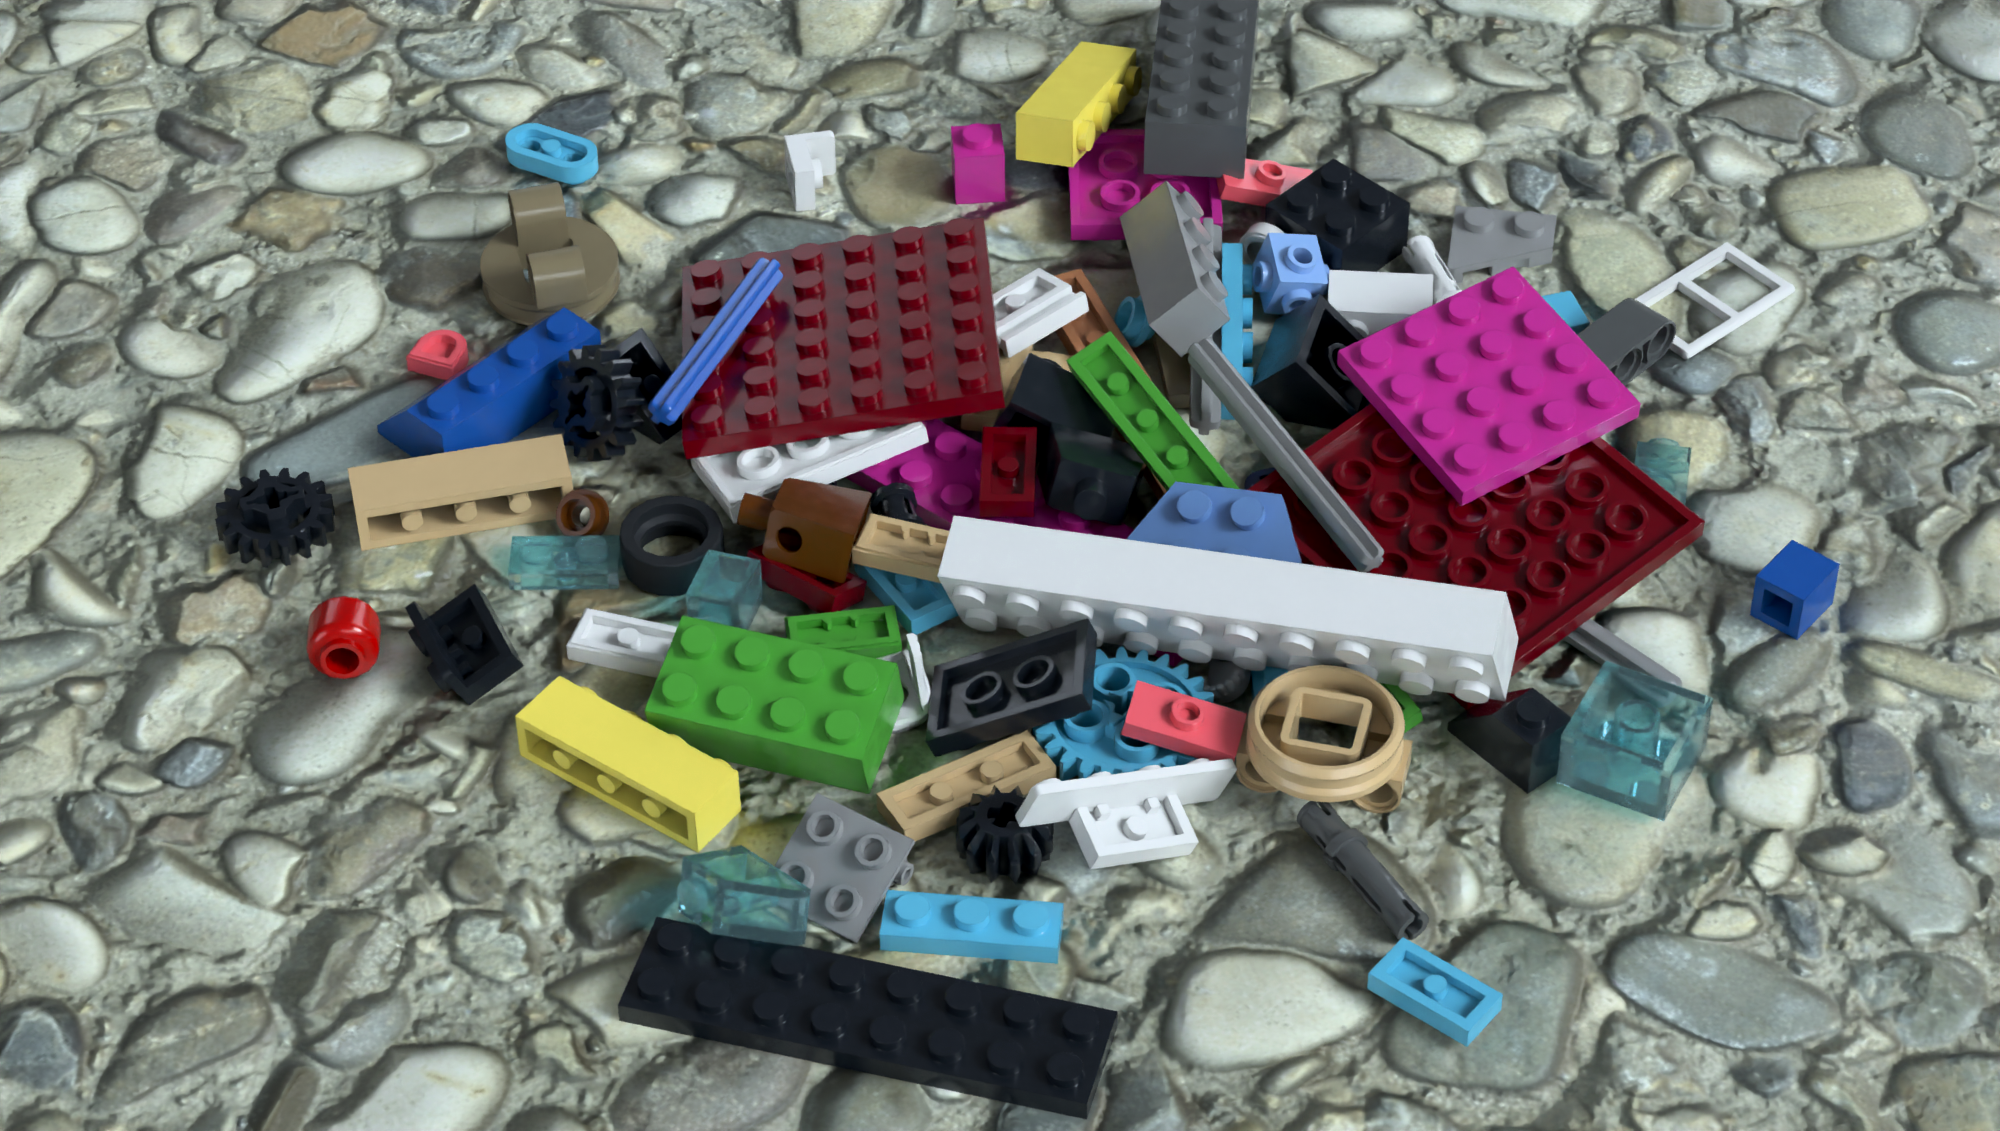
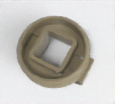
(565, 257)

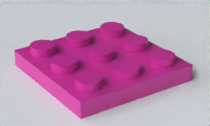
(1113, 180)

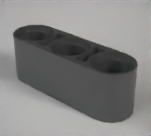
(1629, 338)

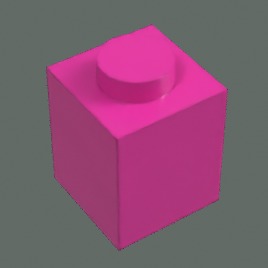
(978, 163)

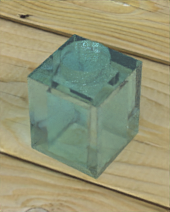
(726, 590)

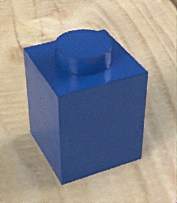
(1794, 589)

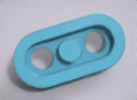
(552, 153)

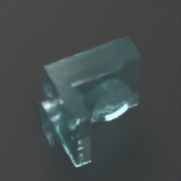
(1666, 464)

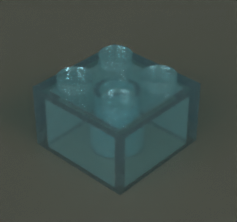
(1634, 740)

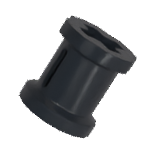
(896, 502)

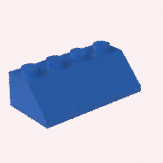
(494, 394)

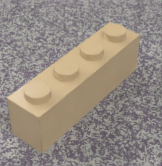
(459, 491)

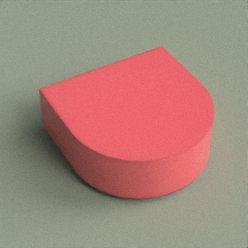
(439, 354)

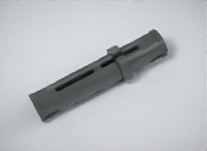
(1347, 852)

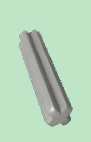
(1605, 646)

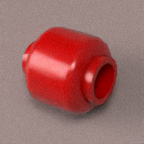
(343, 637)

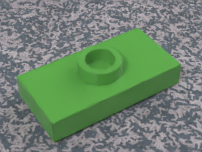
(857, 631)

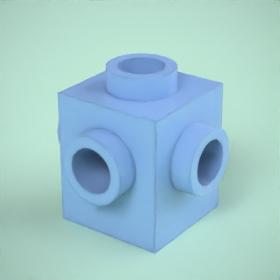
(1289, 272)

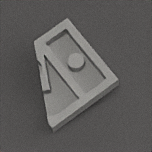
(1499, 240)

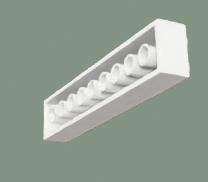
(1232, 607)

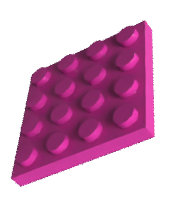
(1488, 385)

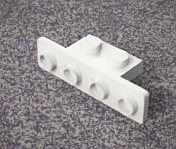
(1129, 813)

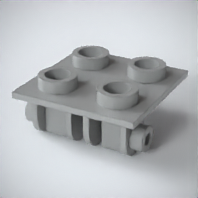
(845, 864)

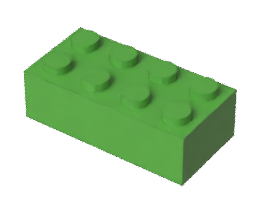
(777, 703)

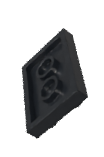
(1012, 688)

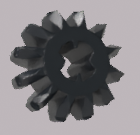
(993, 840)

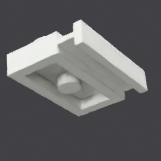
(1034, 309)

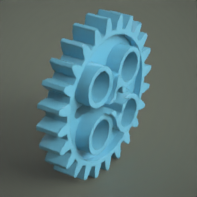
(1094, 737)

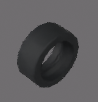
(662, 518)

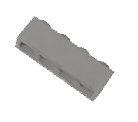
(1175, 267)

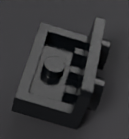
(465, 645)

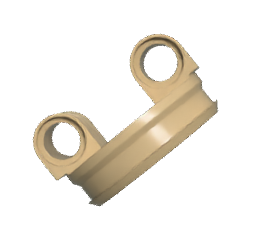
(1368, 773)

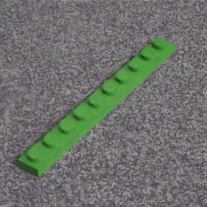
(1162, 435)

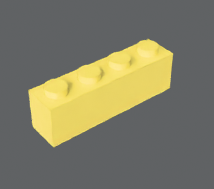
(1076, 104)
(629, 763)

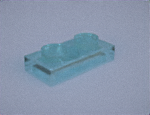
(564, 562)

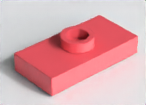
(1261, 182)
(1183, 723)

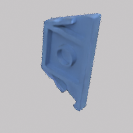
(1221, 522)

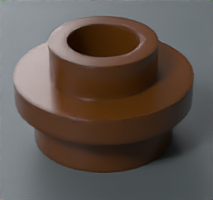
(569, 513)

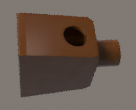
(809, 525)

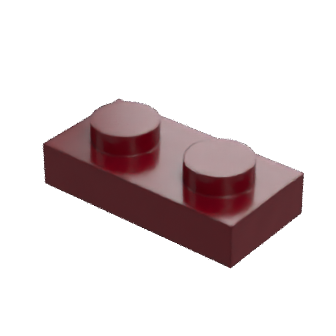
(1008, 472)
(818, 592)

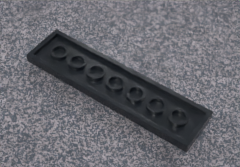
(871, 1017)

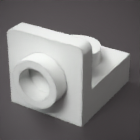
(806, 162)

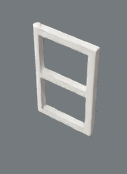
(1733, 319)

